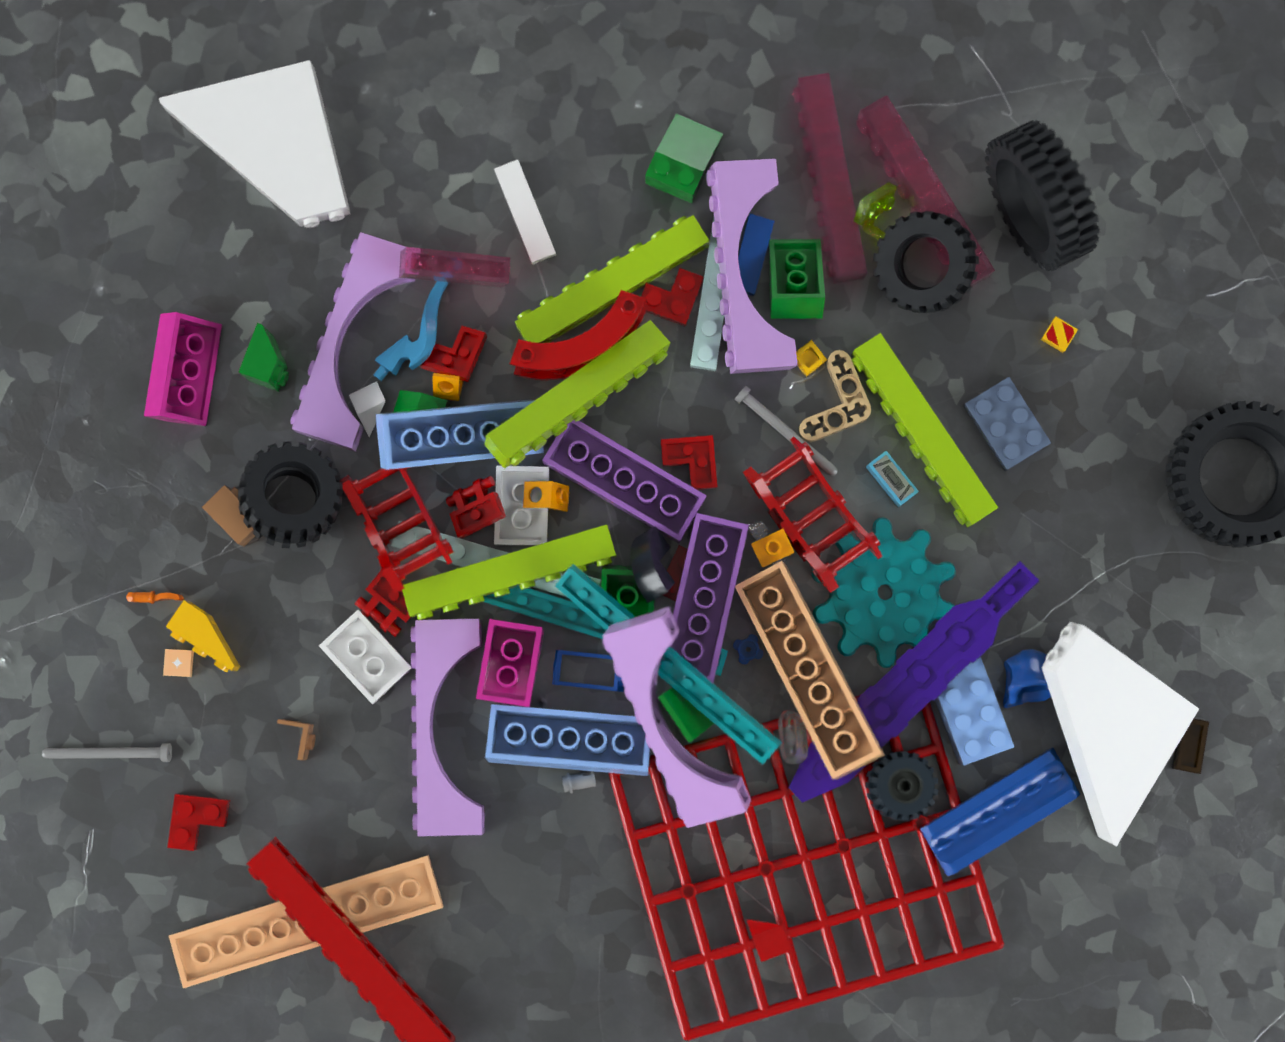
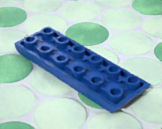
(1000, 812)

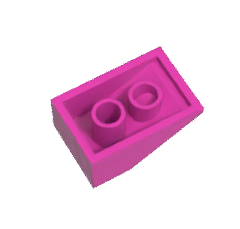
(510, 663)

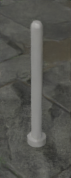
(782, 428)
(163, 752)

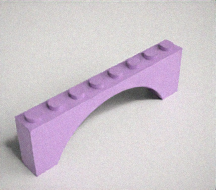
(750, 339)
(323, 408)
(698, 789)
(440, 804)

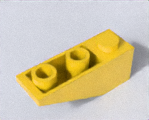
(201, 630)

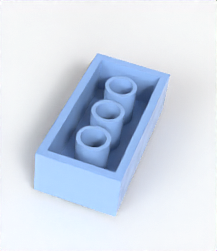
(973, 716)

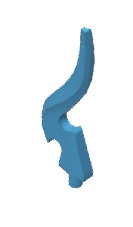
(417, 351)

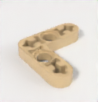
(848, 401)

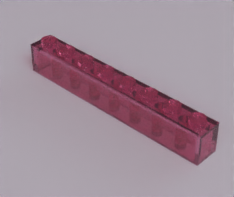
(913, 173)
(830, 177)

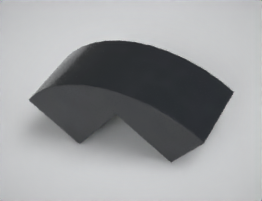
(646, 566)

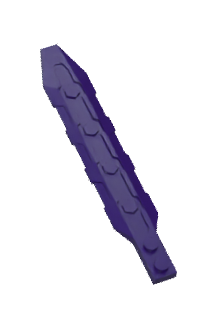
(923, 673)

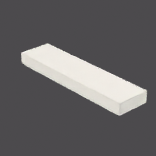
(525, 212)

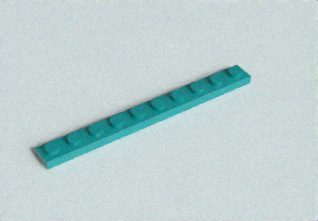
(559, 612)
(675, 669)

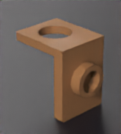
(307, 739)

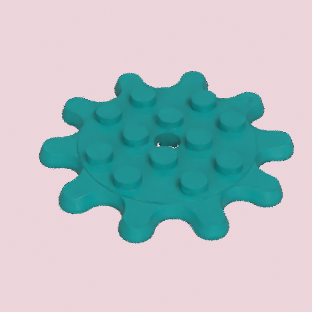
(908, 611)

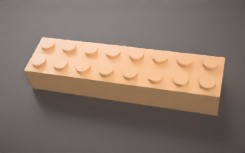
(809, 671)

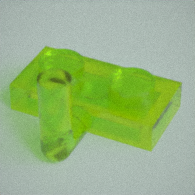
(872, 206)

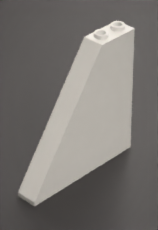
(273, 136)
(1115, 723)

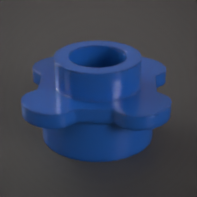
(744, 656)

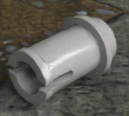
(578, 781)

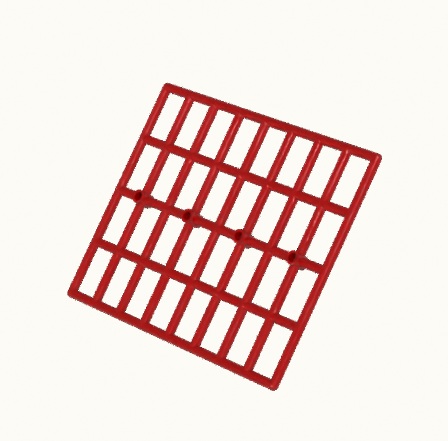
(804, 857)

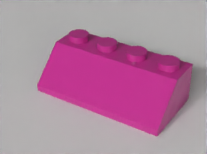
(183, 369)

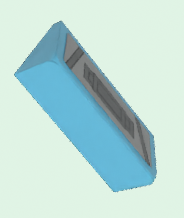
(892, 479)

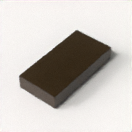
(1191, 748)

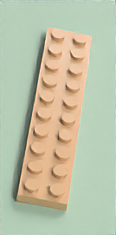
(270, 934)

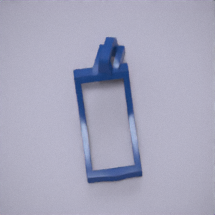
(618, 683)

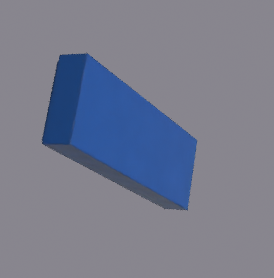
(753, 250)

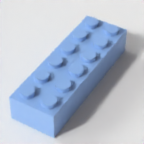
(441, 434)
(567, 740)

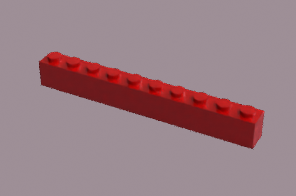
(346, 946)

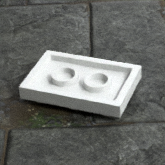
(521, 524)
(365, 656)

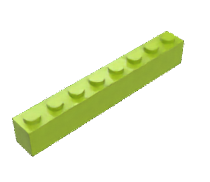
(602, 287)
(576, 395)
(924, 431)
(508, 571)

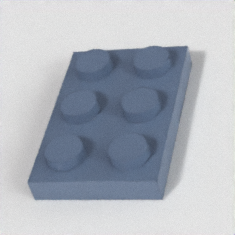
(1007, 423)

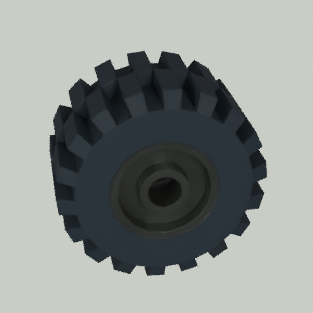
(901, 785)

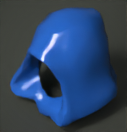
(1025, 678)

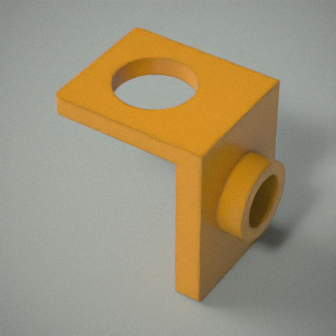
(447, 386)
(554, 495)
(772, 548)

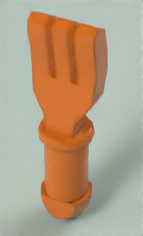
(151, 597)

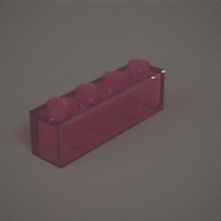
(454, 267)

